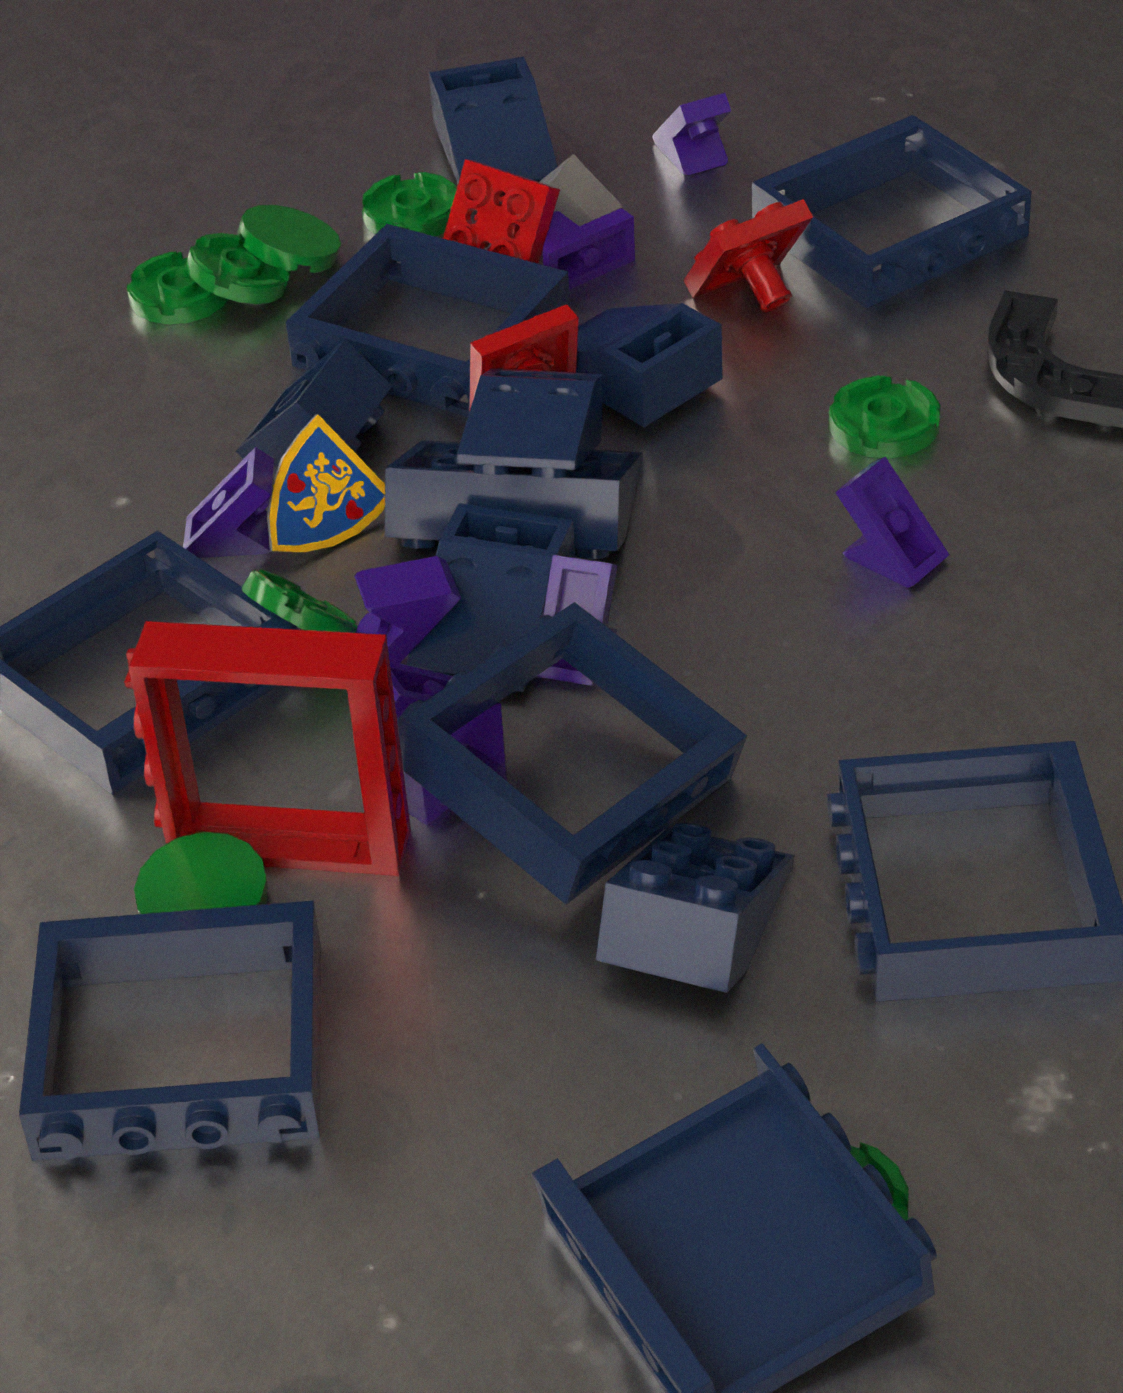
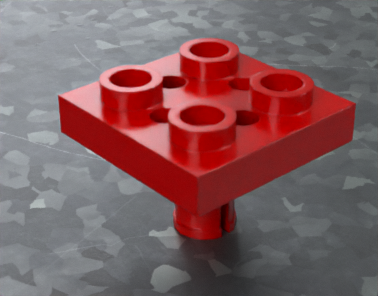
(512, 228)
(751, 253)
(536, 344)

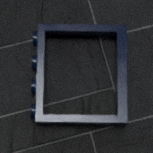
(996, 203)
(431, 265)
(90, 604)
(971, 782)
(510, 820)
(170, 948)

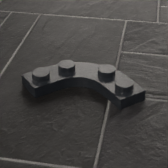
(1041, 379)

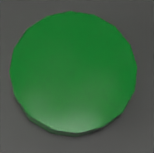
(412, 204)
(288, 238)
(231, 272)
(167, 294)
(884, 417)
(295, 605)
(201, 873)

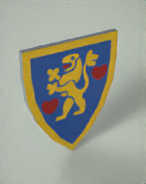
(321, 492)

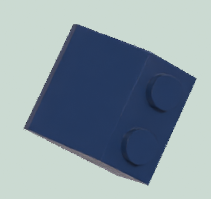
(338, 388)

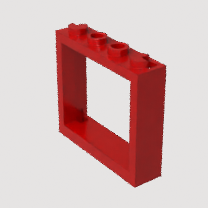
(280, 657)

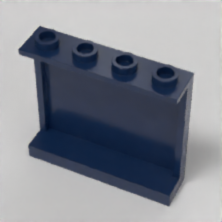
(741, 1240)

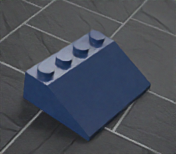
(429, 484)

